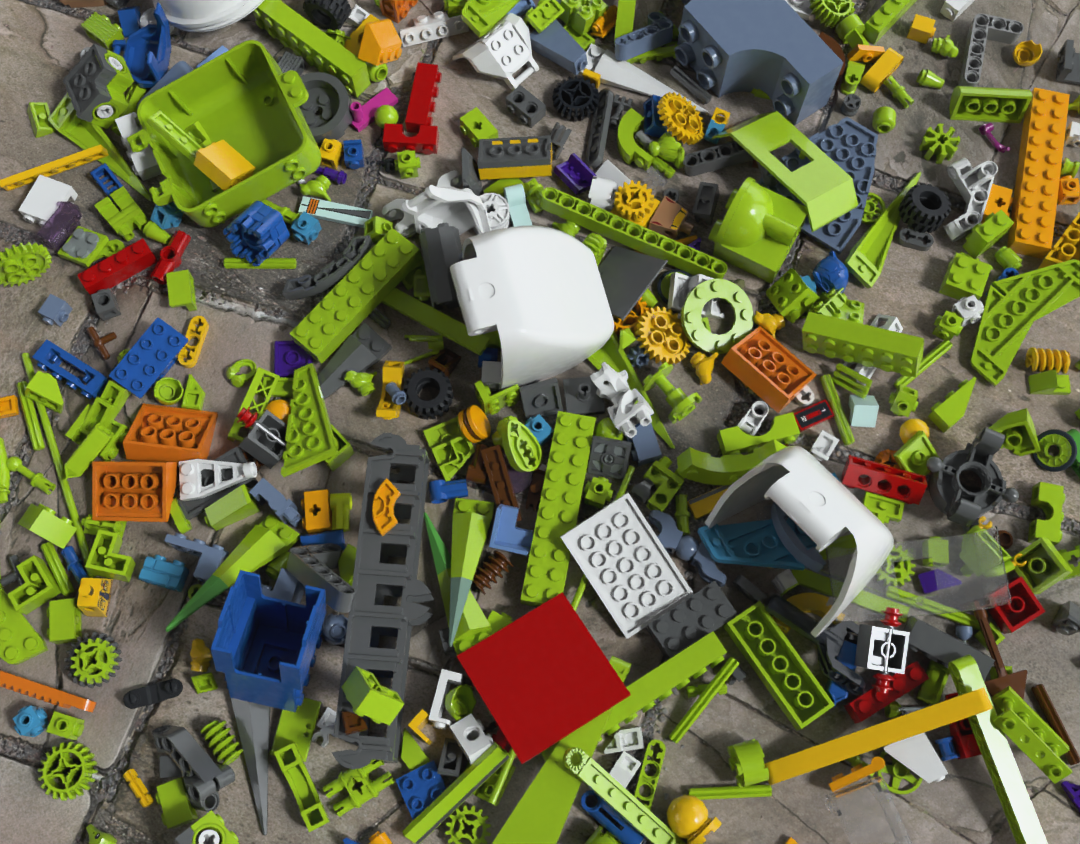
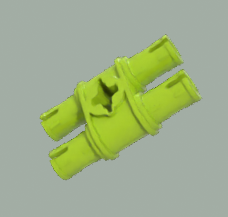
(358, 796)

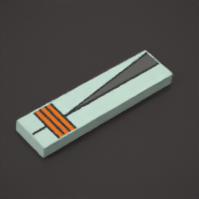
(335, 212)

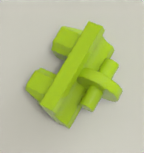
(533, 194)

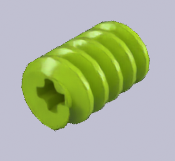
(221, 742)

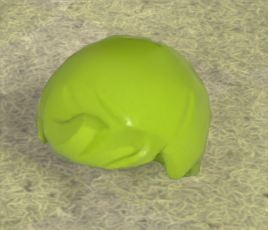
(460, 701)

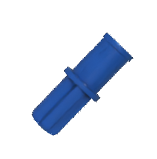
(74, 563)

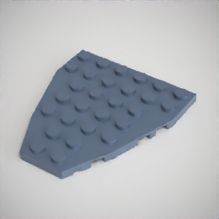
(855, 152)

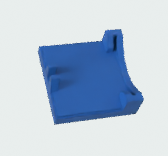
(421, 788)

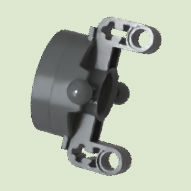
(950, 496)

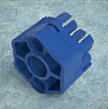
(258, 231)

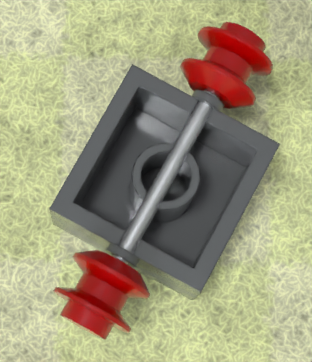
(265, 438)
(883, 649)

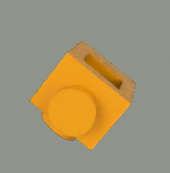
(1068, 191)

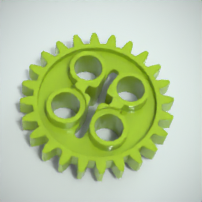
(23, 263)

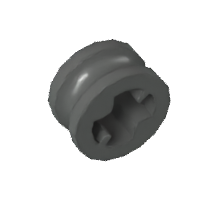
(673, 193)

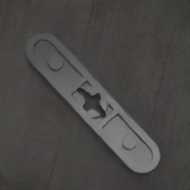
(599, 129)

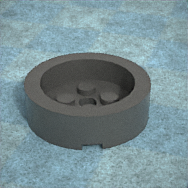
(330, 96)

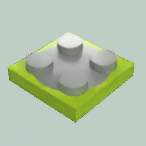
(83, 246)

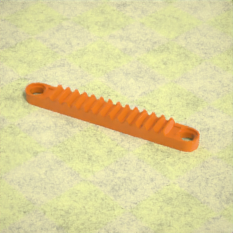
(44, 692)

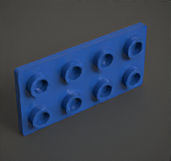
(149, 358)

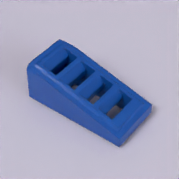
(100, 171)

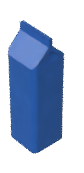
(847, 657)

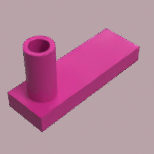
(364, 114)

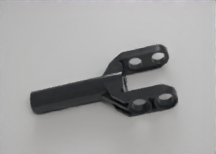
(827, 643)

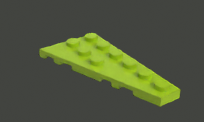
(308, 425)

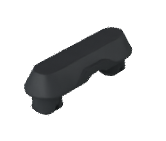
(153, 694)

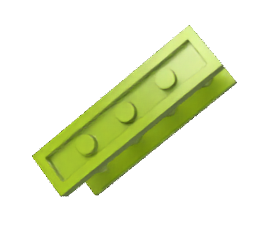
(1031, 734)

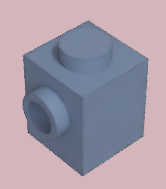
(55, 311)

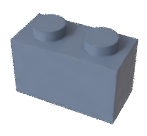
(644, 445)

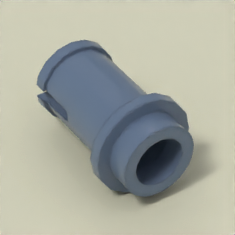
(397, 395)

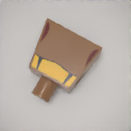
(670, 219)

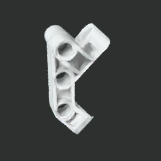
(971, 184)

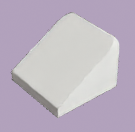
(356, 16)

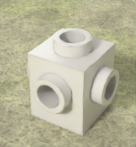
(969, 309)

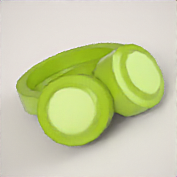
(239, 380)

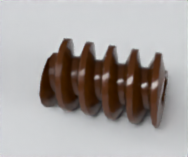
(490, 571)

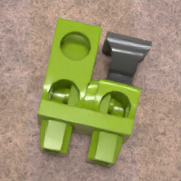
(664, 480)

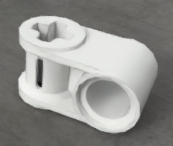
(751, 421)

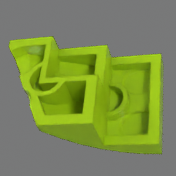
(448, 447)

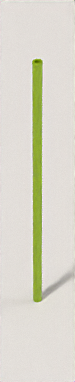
(59, 467)

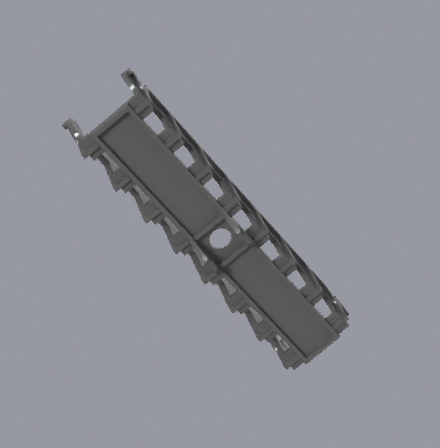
(375, 579)

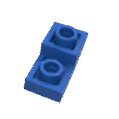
(331, 536)

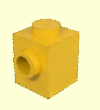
(921, 29)
(331, 153)

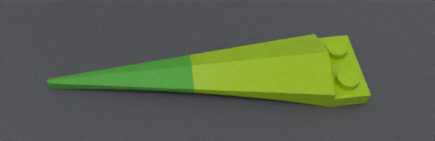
(258, 548)
(473, 623)

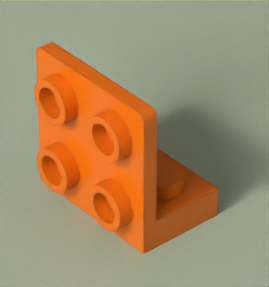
(396, 9)

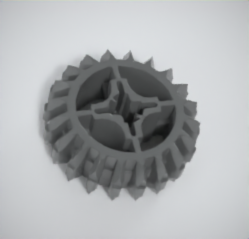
(103, 636)

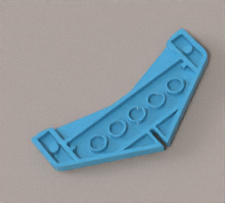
(753, 544)

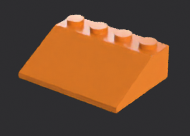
(768, 368)
(170, 434)
(133, 490)

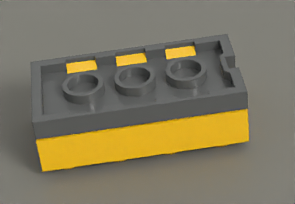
(515, 157)

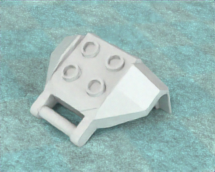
(503, 51)
(447, 206)

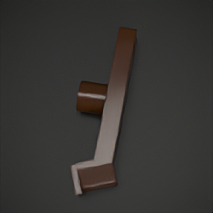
(536, 487)

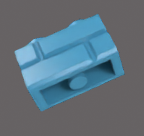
(163, 573)

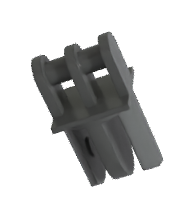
(558, 138)

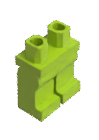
(127, 219)

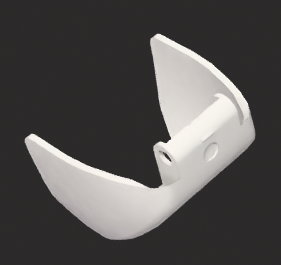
(539, 296)
(819, 508)

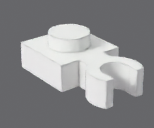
(327, 724)

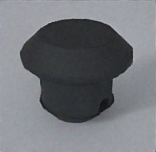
(389, 165)

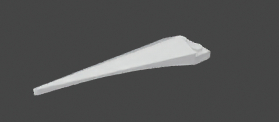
(625, 75)

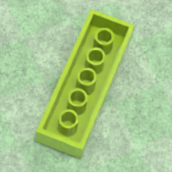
(862, 344)
(778, 666)

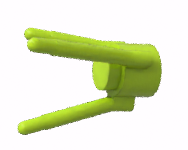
(434, 342)

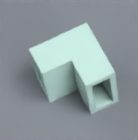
(863, 411)

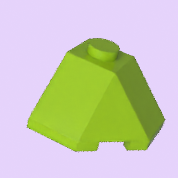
(1018, 432)

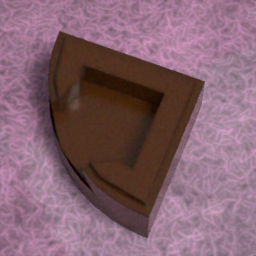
(353, 723)

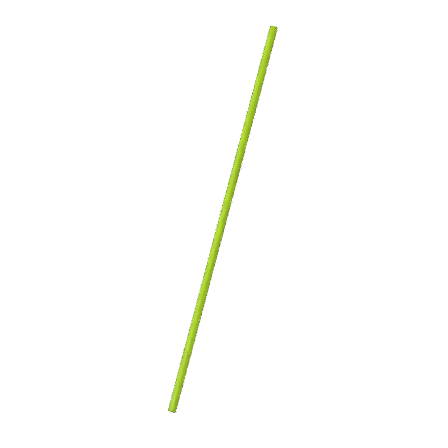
(507, 765)

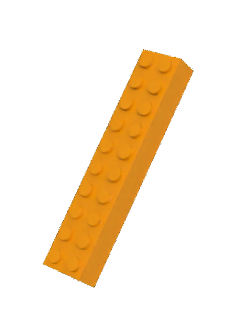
(1038, 173)

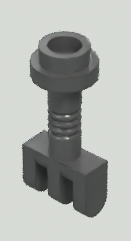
(620, 106)

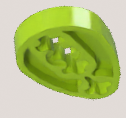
(511, 441)

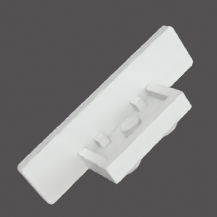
(432, 28)

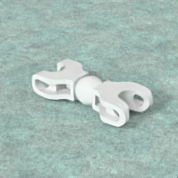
(395, 211)

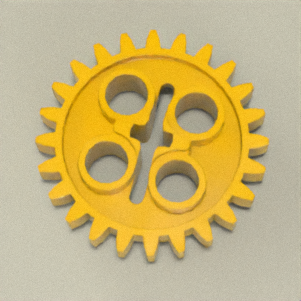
(681, 118)
(662, 336)

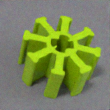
(939, 143)

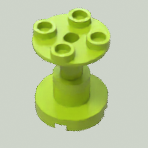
(676, 398)

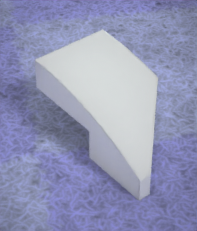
(626, 740)

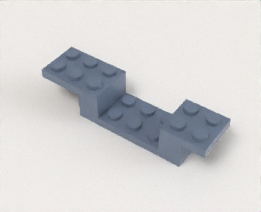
(286, 586)

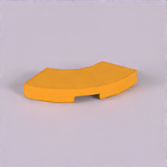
(384, 507)

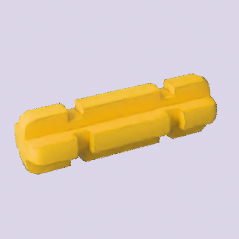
(138, 788)

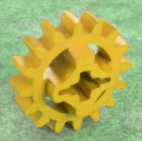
(633, 196)

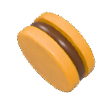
(474, 424)

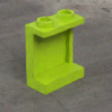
(112, 448)

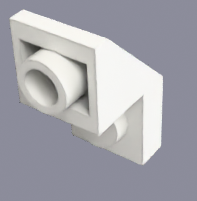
(625, 769)

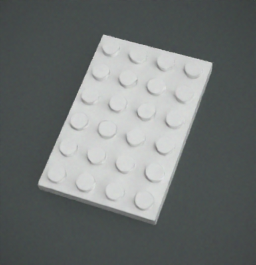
(627, 565)

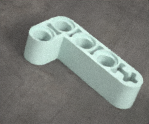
(517, 205)

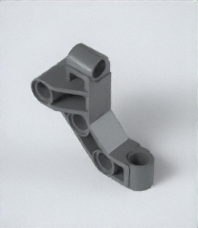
(199, 772)

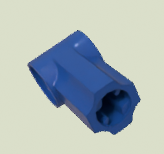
(441, 490)

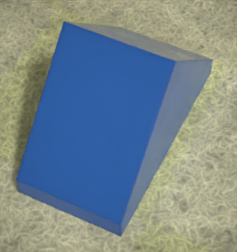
(129, 19)

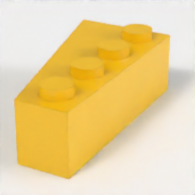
(1066, 247)

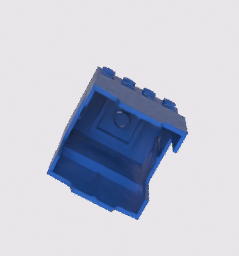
(267, 643)

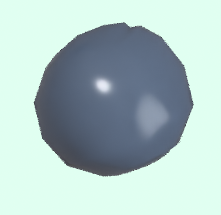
(335, 629)

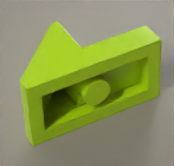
(1049, 383)

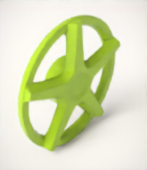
(899, 772)

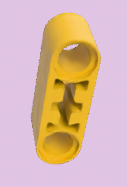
(881, 70)

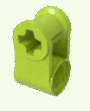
(852, 77)

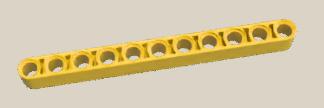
(878, 735)

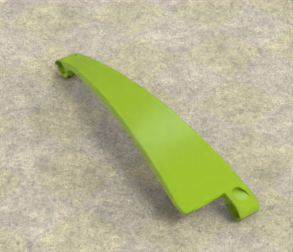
(550, 796)

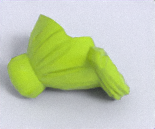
(668, 149)

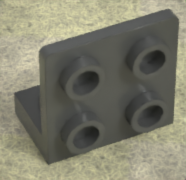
(1068, 64)

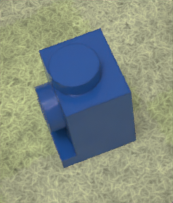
(353, 154)

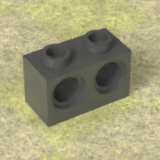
(527, 104)

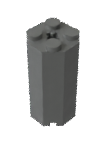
(440, 250)

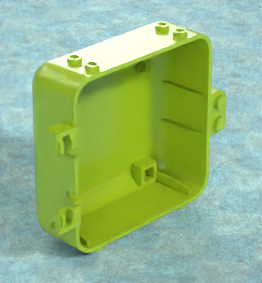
(250, 107)

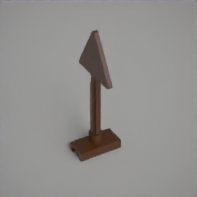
(1015, 680)

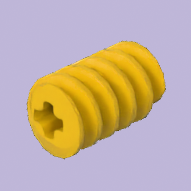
(1047, 358)

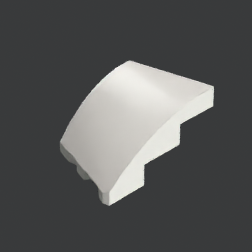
(679, 288)

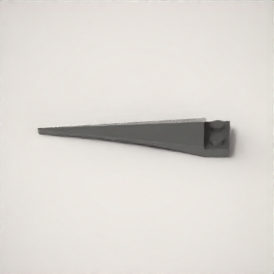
(356, 354)
(254, 732)

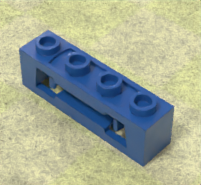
(49, 353)

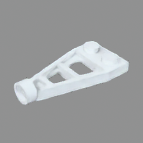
(191, 482)

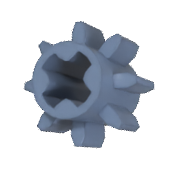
(637, 357)

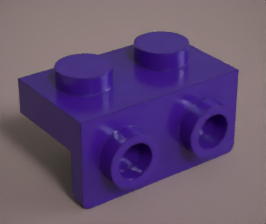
(575, 174)

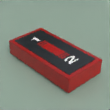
(813, 415)

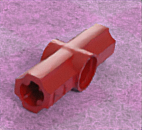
(176, 249)

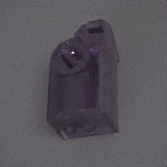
(60, 225)

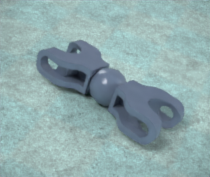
(686, 547)

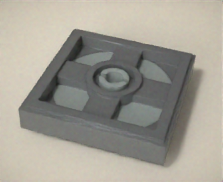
(608, 457)

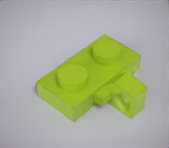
(883, 507)

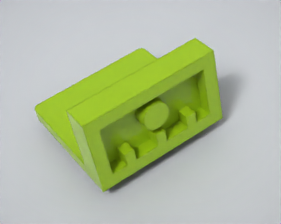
(543, 14)
(494, 403)

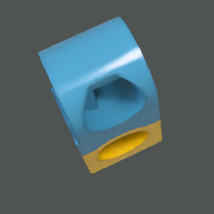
(717, 125)

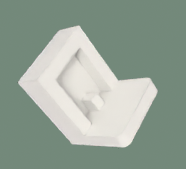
(824, 445)

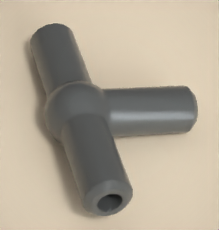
(14, 576)

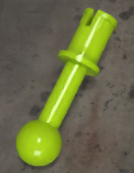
(37, 480)

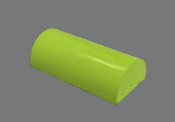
(989, 104)

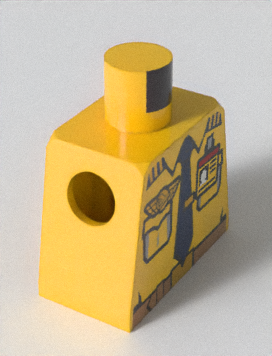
(94, 596)

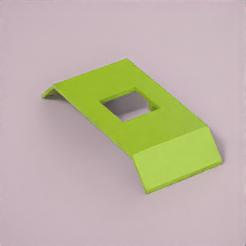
(819, 184)

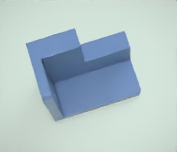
(506, 535)

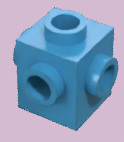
(167, 216)
(305, 228)
(37, 721)

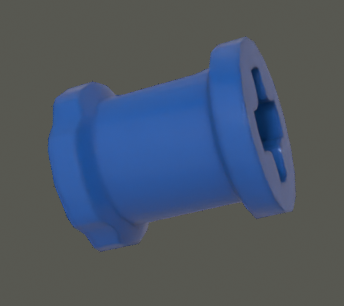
(947, 748)

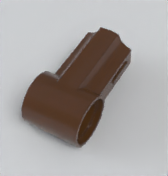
(477, 470)

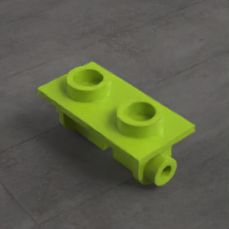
(338, 35)
(92, 526)

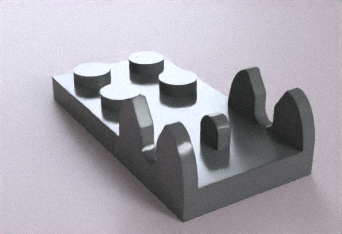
(195, 507)

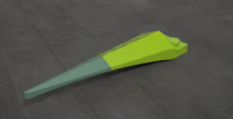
(469, 533)

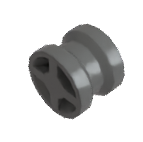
(854, 103)

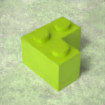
(42, 522)
(105, 559)
(38, 586)
(371, 698)

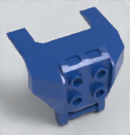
(147, 51)

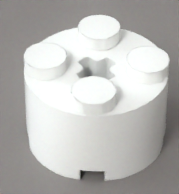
(602, 193)

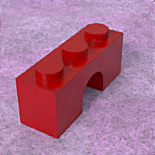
(424, 142)

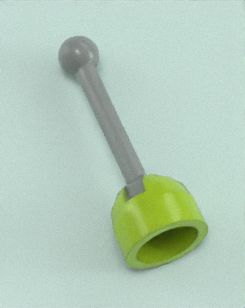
(894, 709)

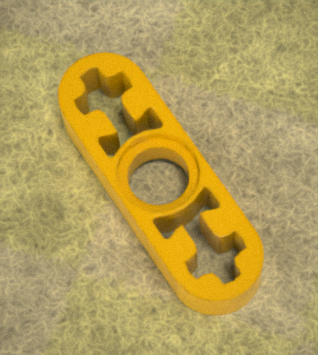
(192, 333)

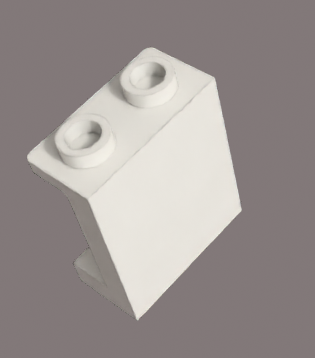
(42, 199)
(445, 680)

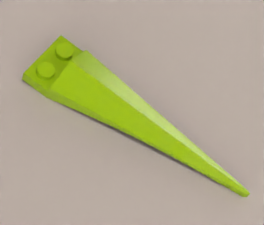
(89, 135)
(870, 252)
(618, 360)

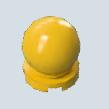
(690, 819)

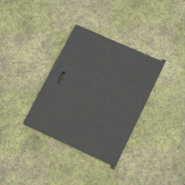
(627, 277)

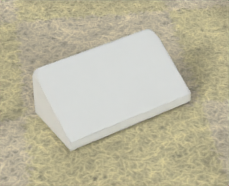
(611, 172)

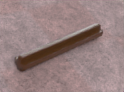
(1055, 722)

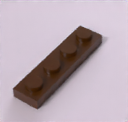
(499, 477)

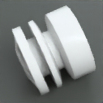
(497, 211)

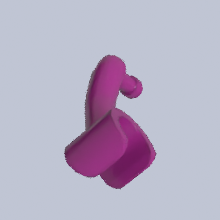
(986, 129)

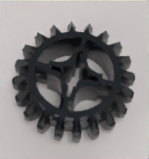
(571, 98)

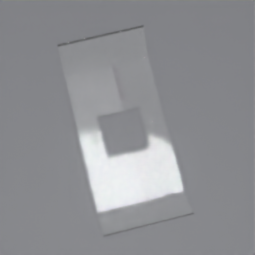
(966, 571)

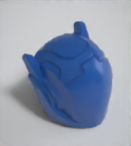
(830, 274)

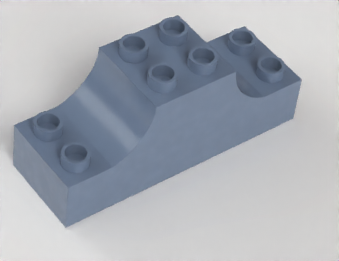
(758, 47)

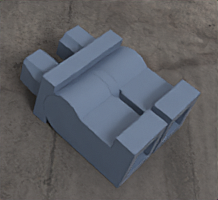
(284, 509)

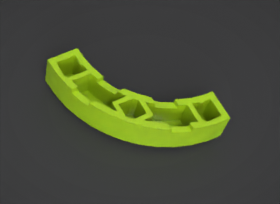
(723, 470)

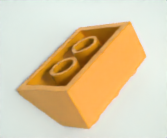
(380, 43)

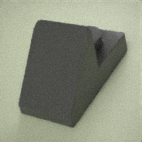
(451, 758)

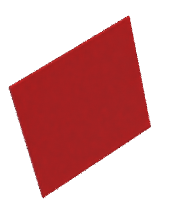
(543, 677)

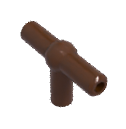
(99, 342)

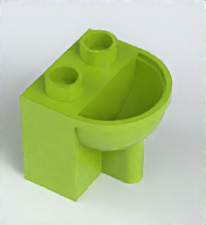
(757, 230)

